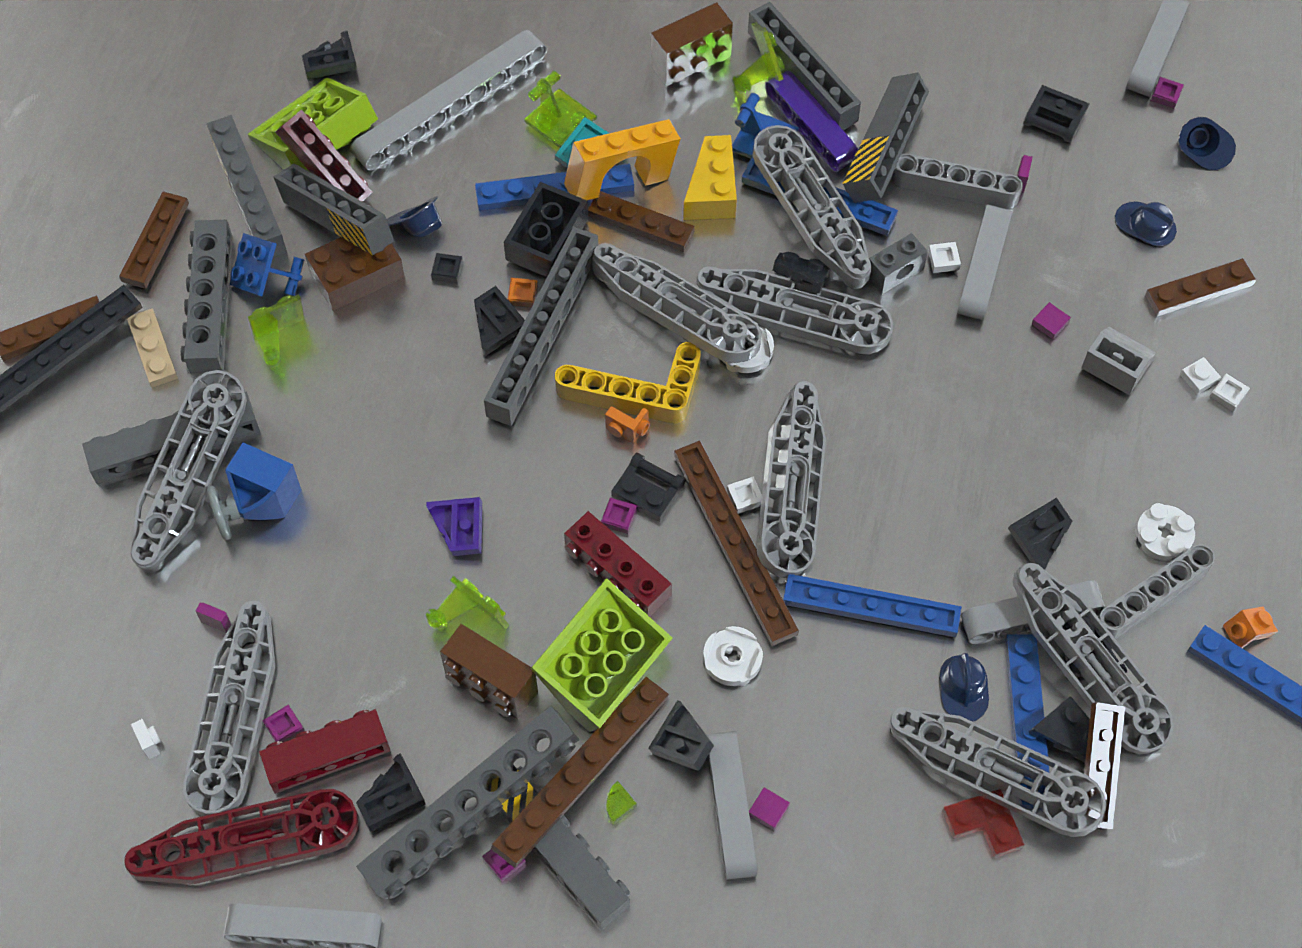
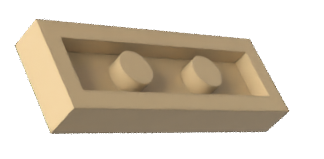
(152, 348)

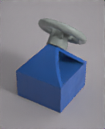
(261, 489)

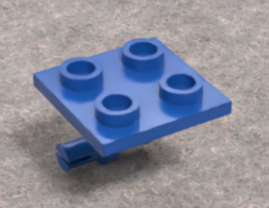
(751, 124)
(254, 265)

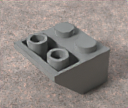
(1118, 360)

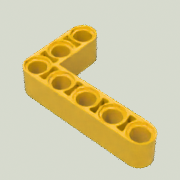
(635, 389)

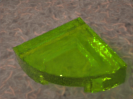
(619, 803)

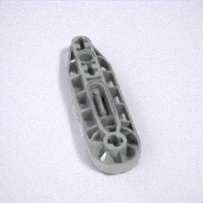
(785, 165)
(677, 304)
(798, 311)
(180, 483)
(788, 525)
(1078, 643)
(233, 692)
(980, 759)

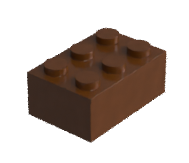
(691, 44)
(351, 273)
(488, 672)

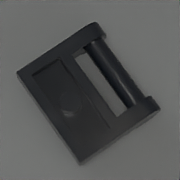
(1057, 106)
(646, 495)

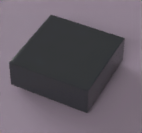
(447, 268)

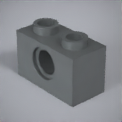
(897, 263)

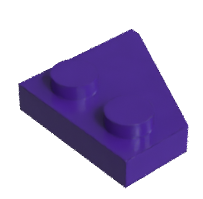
(459, 524)

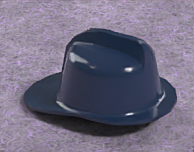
(1207, 143)
(419, 219)
(1147, 222)
(964, 687)

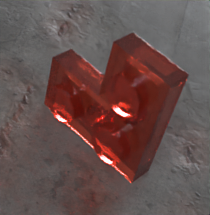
(985, 815)

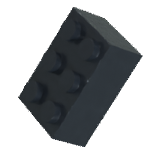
(544, 228)

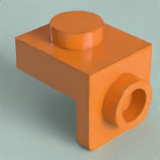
(625, 426)
(1250, 626)

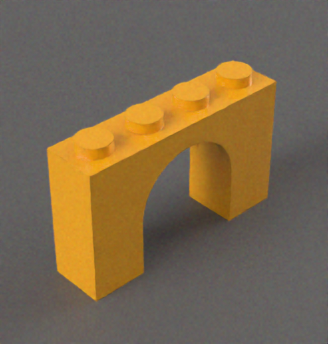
(593, 157)

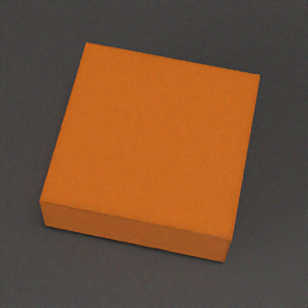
(522, 292)

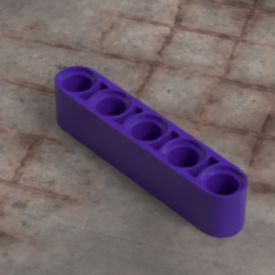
(813, 121)

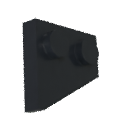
(496, 319)
(1066, 727)
(681, 739)

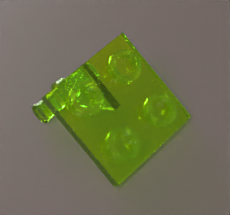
(765, 66)
(558, 111)
(268, 321)
(460, 601)

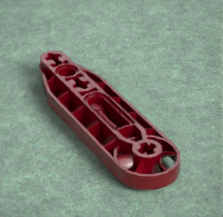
(226, 846)

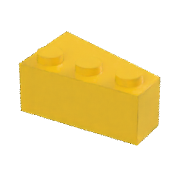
(713, 182)

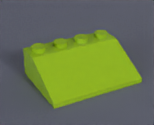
(335, 109)
(600, 655)

